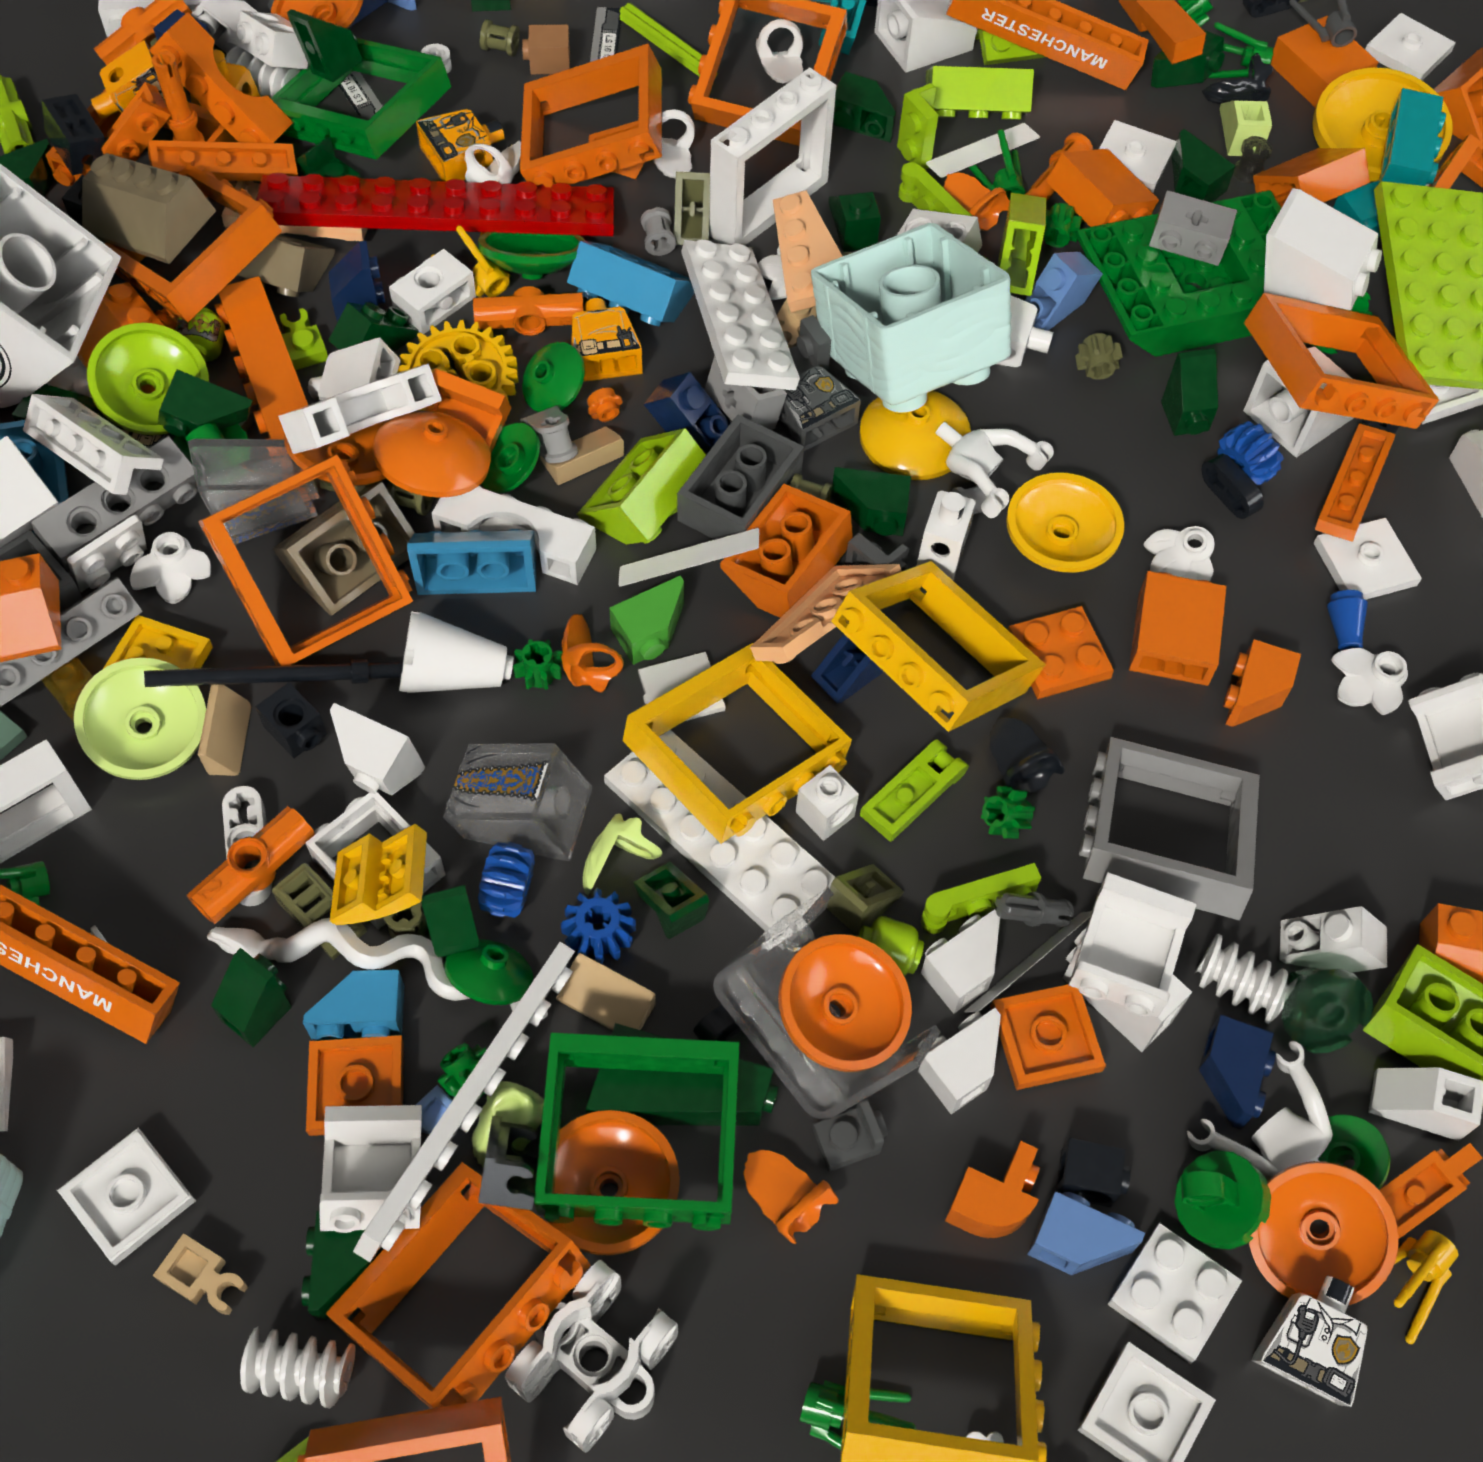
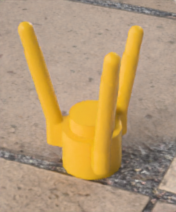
(487, 275)
(1428, 1261)

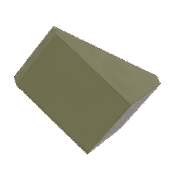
(692, 207)
(862, 897)

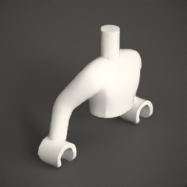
(976, 459)
(1285, 1136)

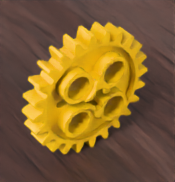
(487, 357)

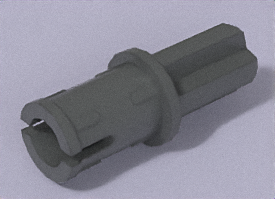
(1034, 909)

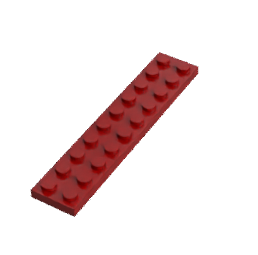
(439, 205)

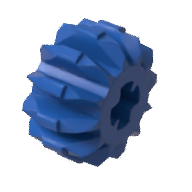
(1252, 451)
(506, 879)
(615, 920)

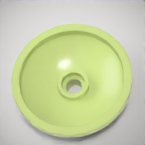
(118, 702)

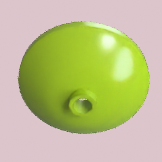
(138, 357)

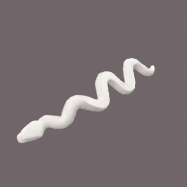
(348, 945)

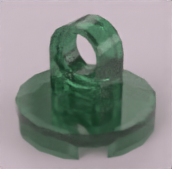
(1325, 1008)

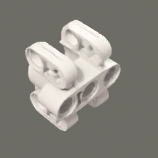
(542, 1359)

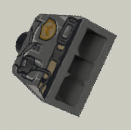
(818, 408)

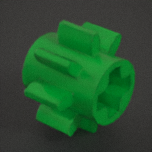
(1197, 10)
(1061, 225)
(538, 664)
(1007, 812)
(458, 1066)

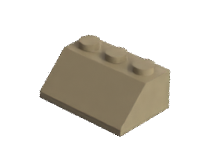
(329, 556)

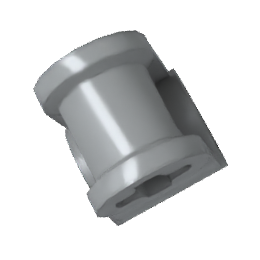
(553, 434)

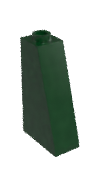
(681, 1096)

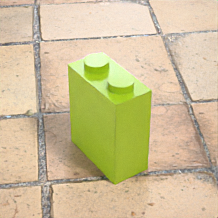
(1022, 241)

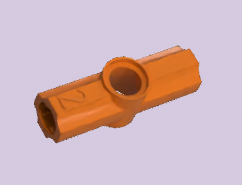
(137, 27)
(527, 310)
(232, 883)

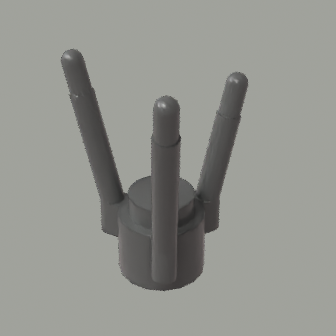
(1339, 24)

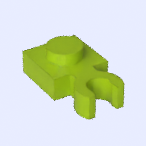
(303, 341)

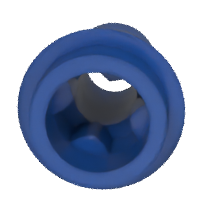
(1348, 616)

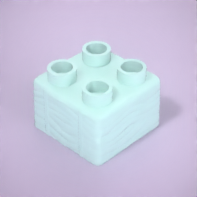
(914, 315)

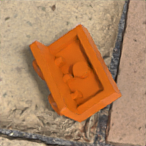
(137, 124)

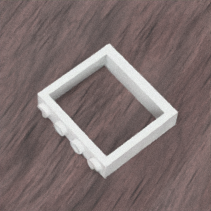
(805, 98)

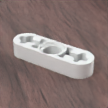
(236, 830)

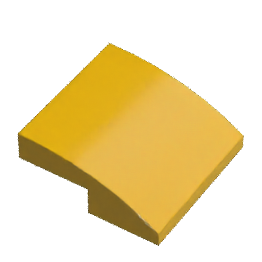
(378, 876)

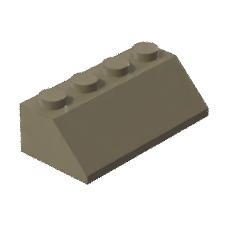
(142, 207)

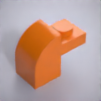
(992, 1206)

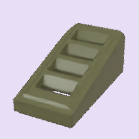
(299, 891)

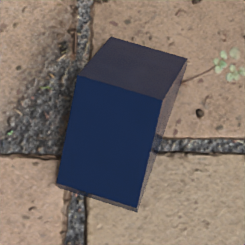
(845, 670)

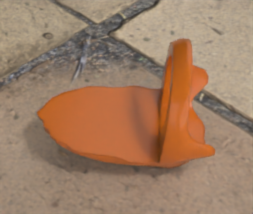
(977, 199)
(578, 656)
(785, 1192)

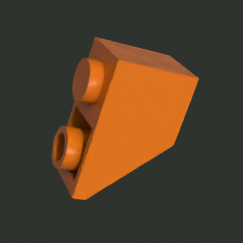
(1263, 681)

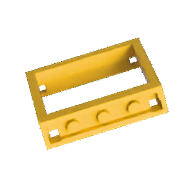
(913, 668)
(704, 690)
(950, 1311)

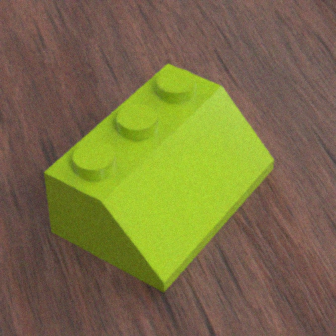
(981, 91)
(644, 487)
(1432, 1015)

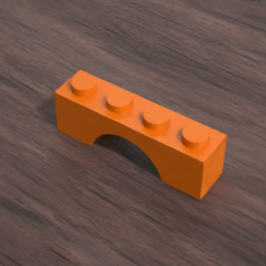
(243, 116)

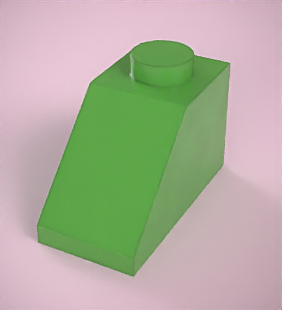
(648, 620)

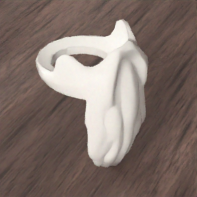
(781, 65)
(676, 152)
(501, 169)

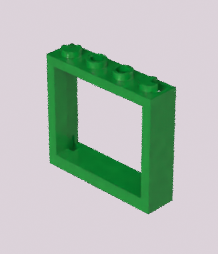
(425, 86)
(645, 1055)

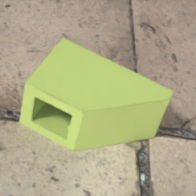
(1242, 121)

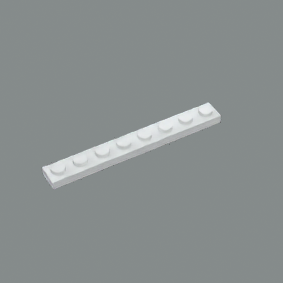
(463, 1110)

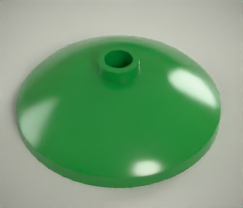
(530, 253)

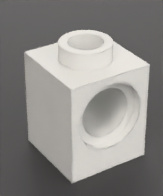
(826, 802)

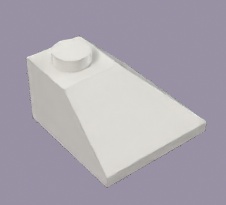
(375, 753)

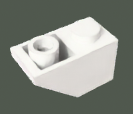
(221, 19)
(1335, 940)
(965, 964)
(965, 1062)
(1428, 1099)

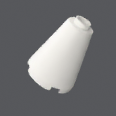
(450, 658)

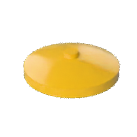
(1358, 109)

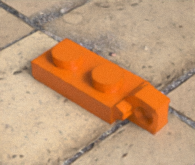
(1428, 1186)

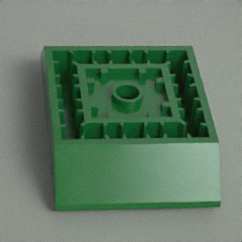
(1151, 286)

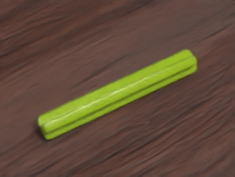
(661, 37)

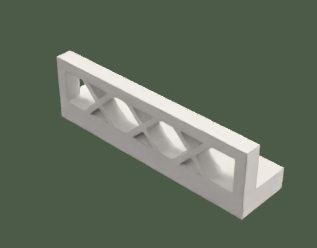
(88, 441)

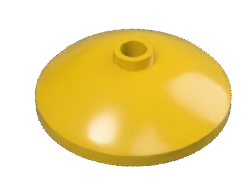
(908, 444)
(1067, 508)

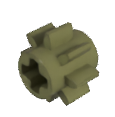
(1098, 356)

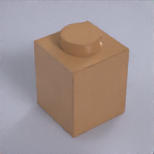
(547, 48)

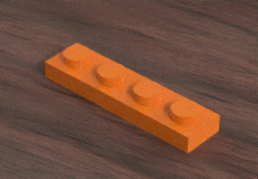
(224, 159)
(1355, 482)

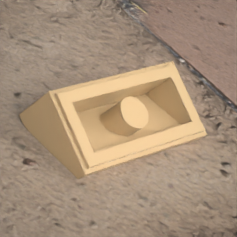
(593, 451)
(224, 731)
(606, 995)

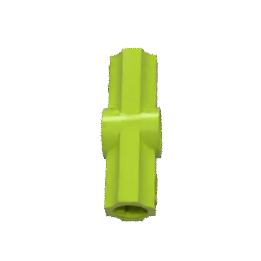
(14, 120)

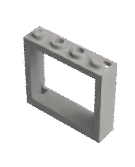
(1210, 889)

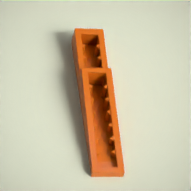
(1169, 26)

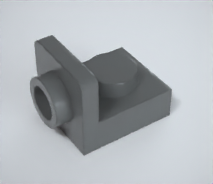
(812, 346)
(863, 552)
(850, 1136)

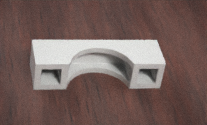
(359, 408)
(562, 542)

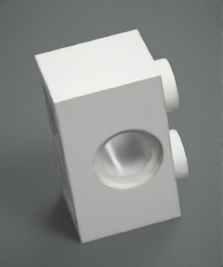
(433, 290)

